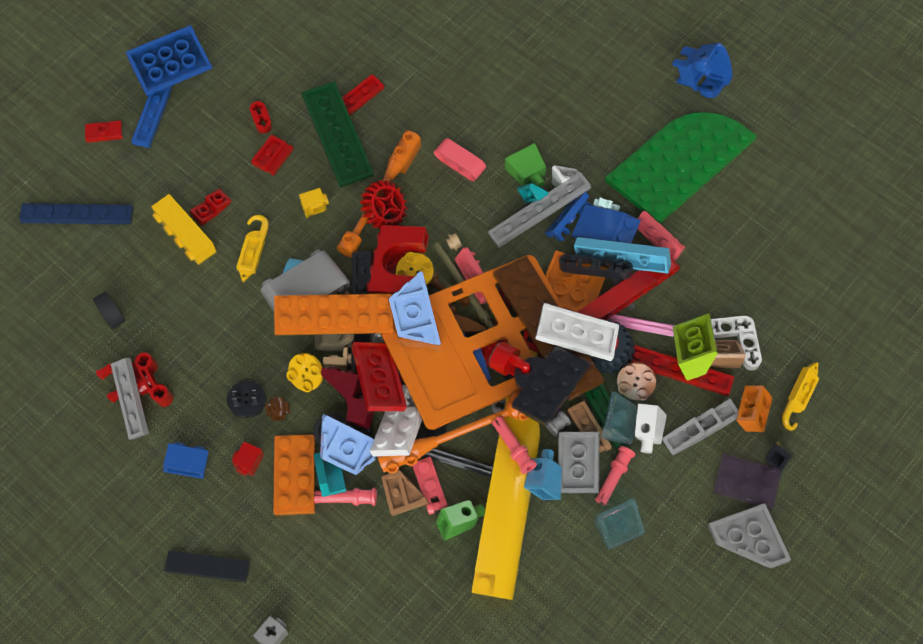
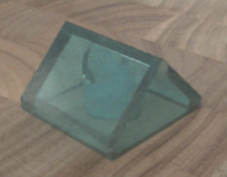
(620, 420)
(620, 524)

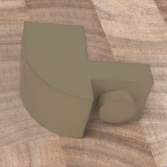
(333, 342)

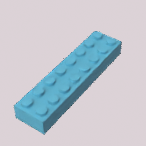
(641, 256)

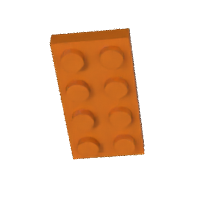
(294, 475)

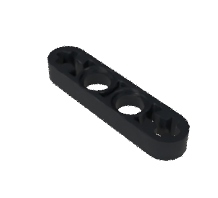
(596, 263)

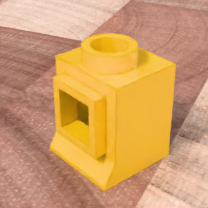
(313, 202)

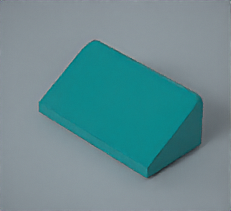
(531, 193)

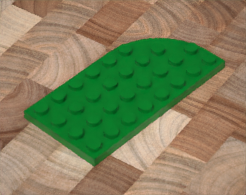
(679, 162)

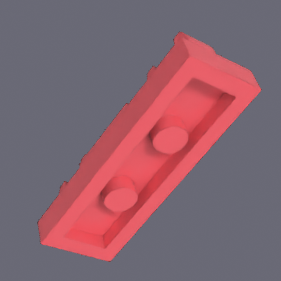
(659, 235)
(470, 268)

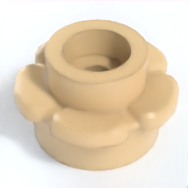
(453, 242)

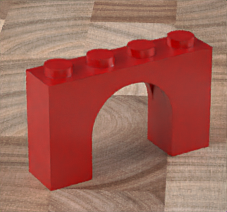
(393, 241)

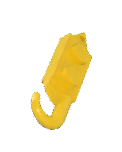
(252, 248)
(800, 394)

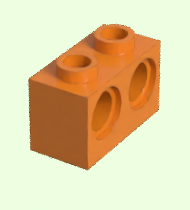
(754, 408)

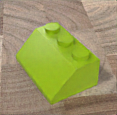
(695, 346)

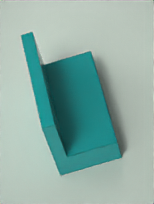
(329, 477)

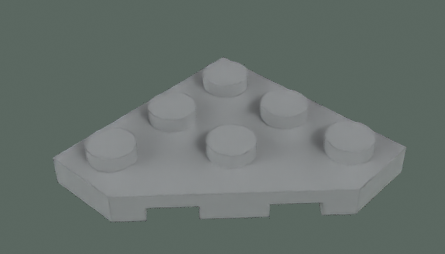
(751, 536)

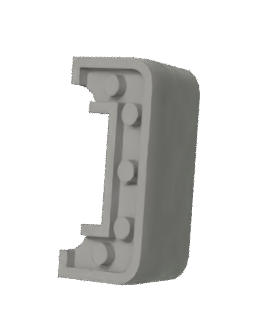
(311, 277)

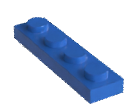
(151, 118)

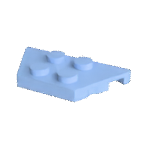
(414, 312)
(345, 446)

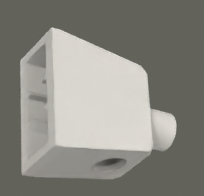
(649, 426)

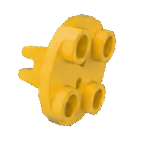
(417, 262)
(298, 368)

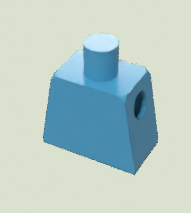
(545, 478)

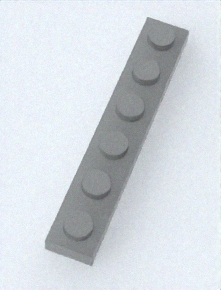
(539, 210)

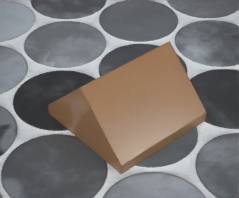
(729, 354)

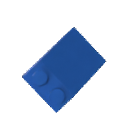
(605, 225)

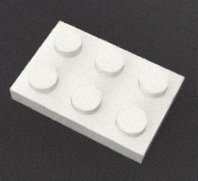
(396, 433)

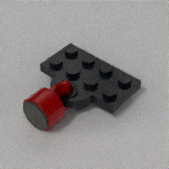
(542, 382)

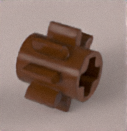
(277, 409)

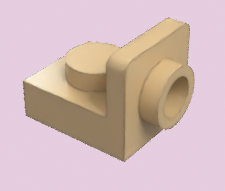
(338, 362)

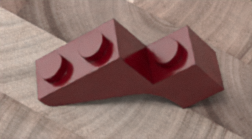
(350, 388)

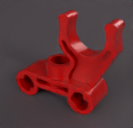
(144, 378)

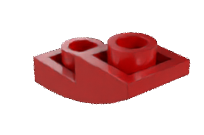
(213, 205)

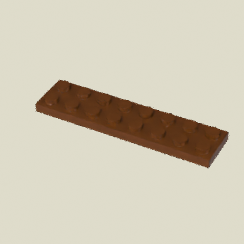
(527, 295)

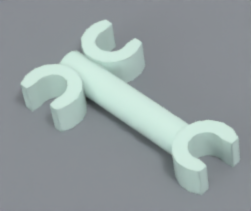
(603, 203)

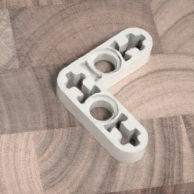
(742, 334)

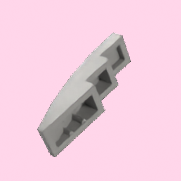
(701, 427)

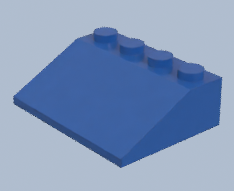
(168, 60)

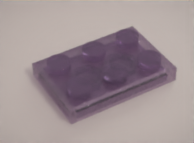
(747, 481)

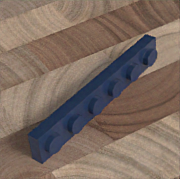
(76, 213)

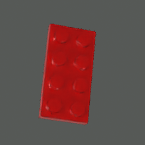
(378, 377)

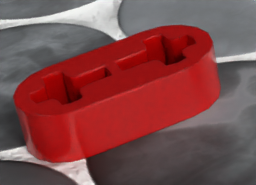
(263, 116)

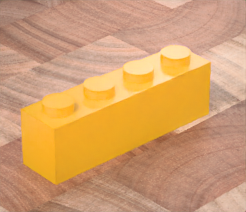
(184, 229)

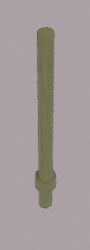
(483, 315)

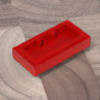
(103, 131)

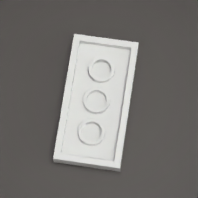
(577, 332)

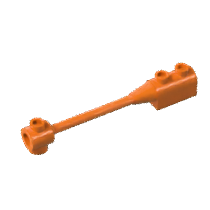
(398, 162)
(422, 446)

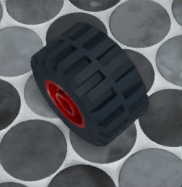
(622, 354)

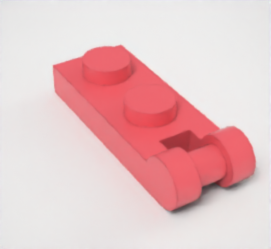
(429, 484)

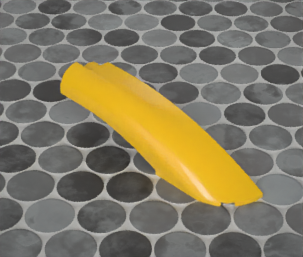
(505, 516)

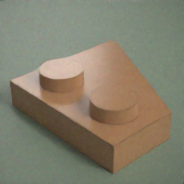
(401, 493)

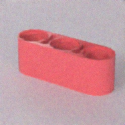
(459, 159)

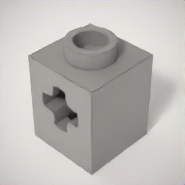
(276, 625)

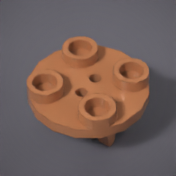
(645, 383)

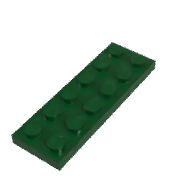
(337, 134)

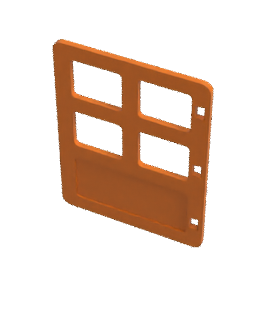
(447, 377)

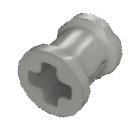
(558, 423)

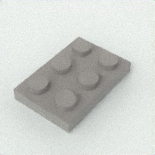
(579, 461)

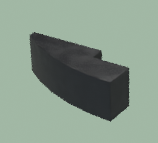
(779, 456)

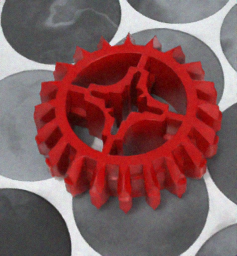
(377, 207)

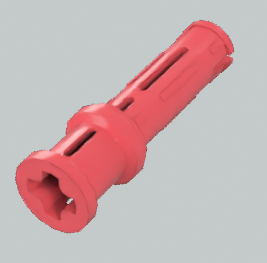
(518, 452)
(618, 467)
(356, 497)

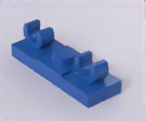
(567, 216)

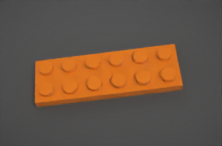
(332, 314)

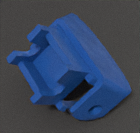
(709, 61)

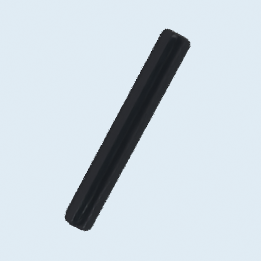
(460, 461)

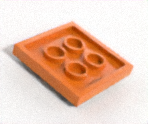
(573, 290)

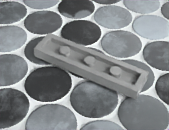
(129, 398)

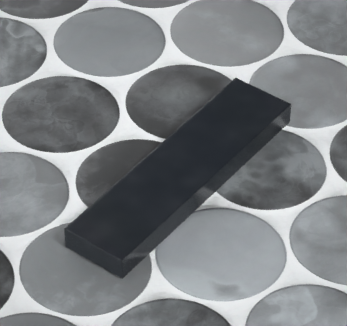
(207, 566)

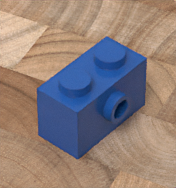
(185, 460)

